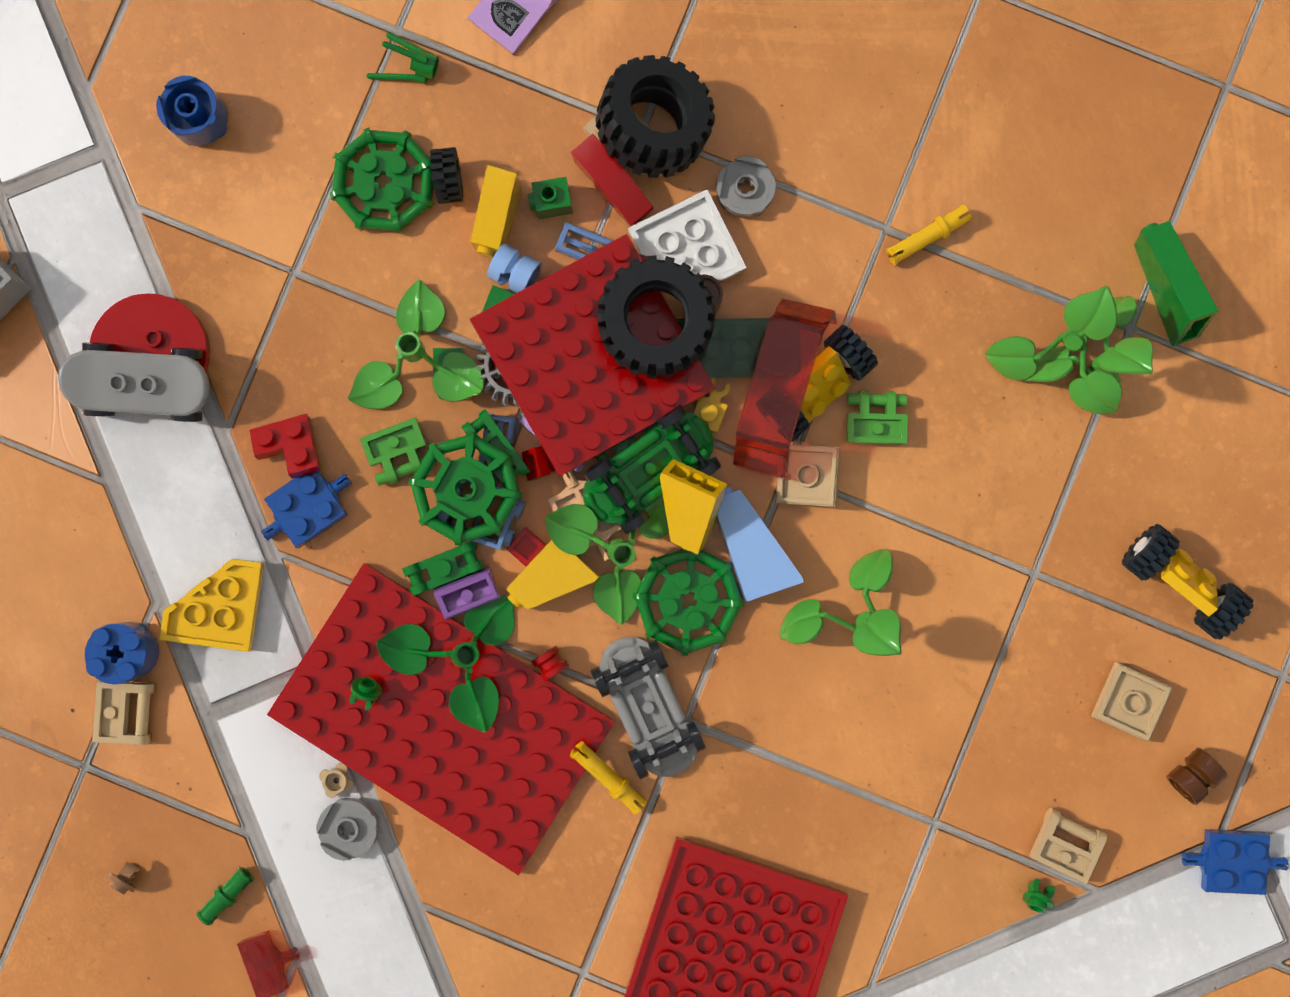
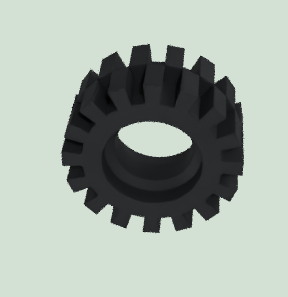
(446, 175)

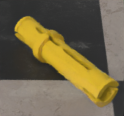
(938, 229)
(617, 785)

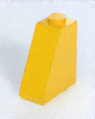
(495, 210)
(690, 504)
(549, 577)

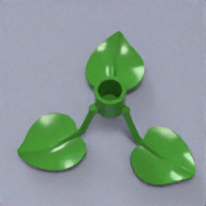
(1086, 317)
(1127, 357)
(457, 376)
(613, 592)
(874, 632)

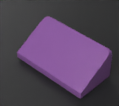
(466, 593)

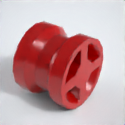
(550, 663)

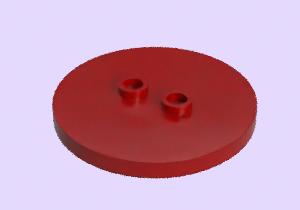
(152, 326)

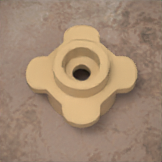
(332, 788)

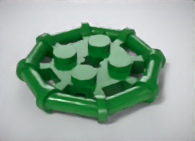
(371, 168)
(458, 472)
(693, 616)

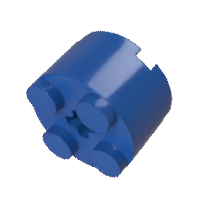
(192, 111)
(105, 647)

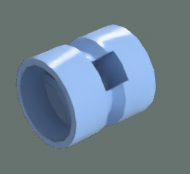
(513, 269)

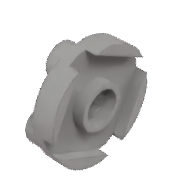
(754, 201)
(331, 835)

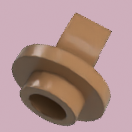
(123, 881)

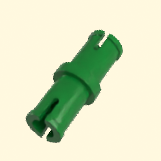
(225, 896)

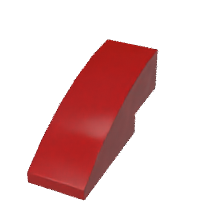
(611, 180)

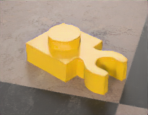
(711, 408)

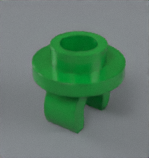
(366, 690)
(1036, 900)

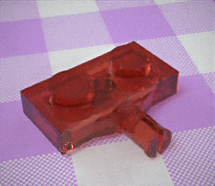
(266, 964)

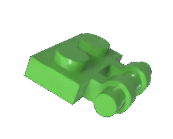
(875, 427)
(393, 443)

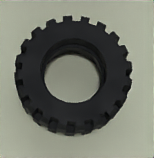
(669, 87)
(667, 278)

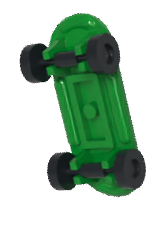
(630, 481)

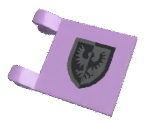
(509, 20)

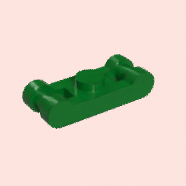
(497, 439)
(443, 568)

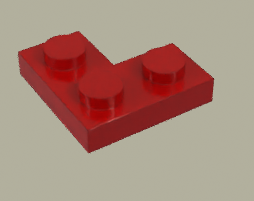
(291, 437)

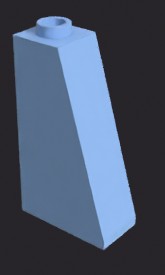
(753, 550)

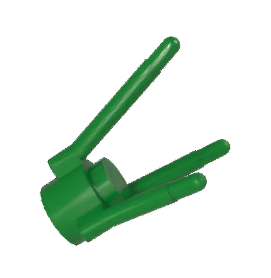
(422, 62)

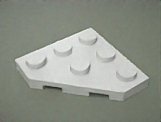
(693, 235)

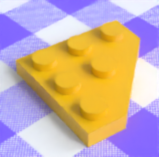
(218, 609)

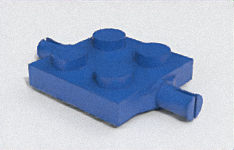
(306, 507)
(1235, 862)

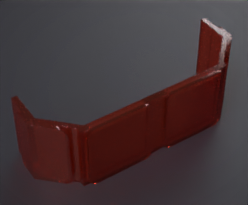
(779, 387)

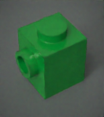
(550, 198)

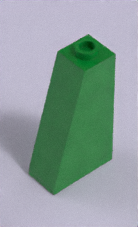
(1174, 283)

